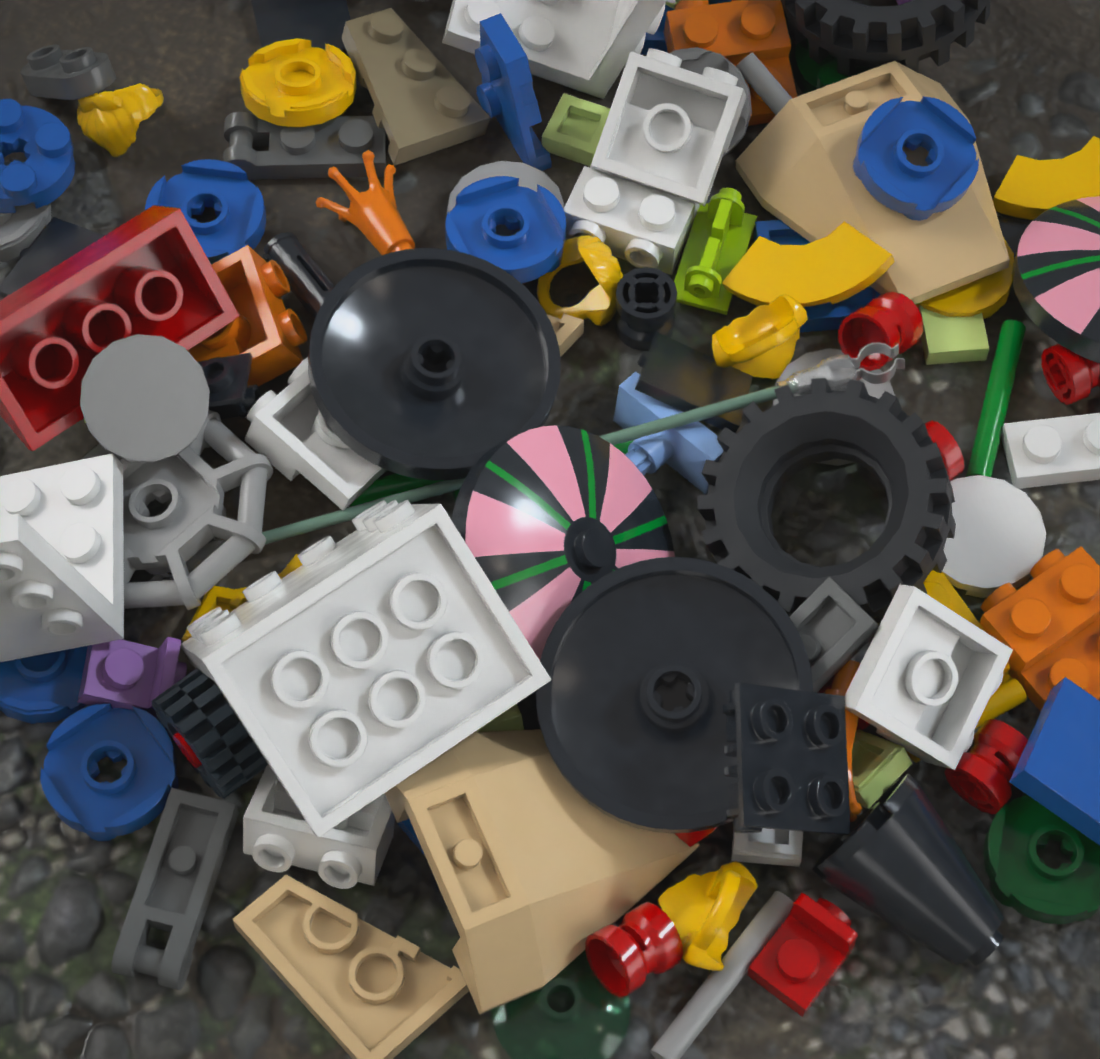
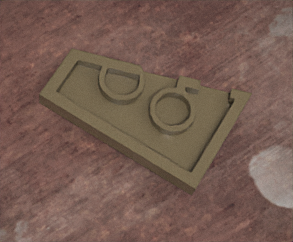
(410, 88)

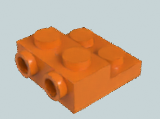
(735, 32)
(263, 324)
(1050, 624)

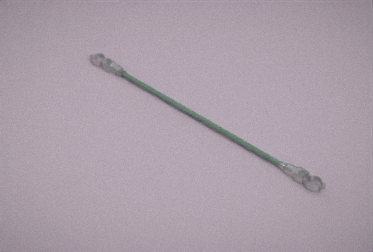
(835, 369)

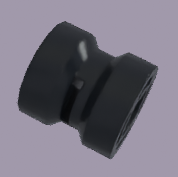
(644, 306)

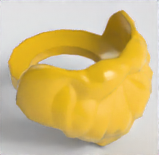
(115, 115)
(601, 300)
(762, 340)
(707, 910)

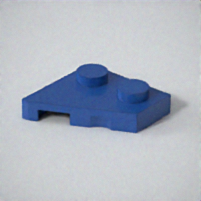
(509, 90)

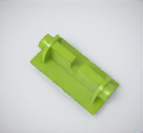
(712, 250)

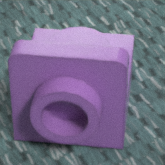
(130, 673)

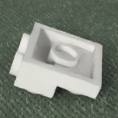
(669, 125)
(630, 218)
(300, 441)
(927, 678)
(342, 856)

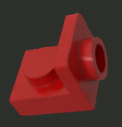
(804, 953)

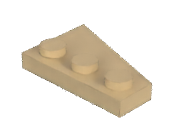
(351, 976)

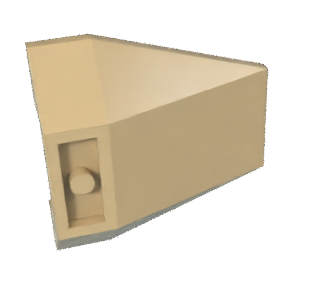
(807, 180)
(524, 860)

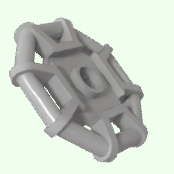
(192, 517)

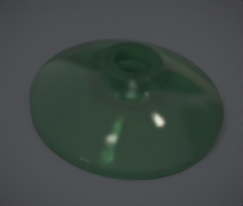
(587, 1031)

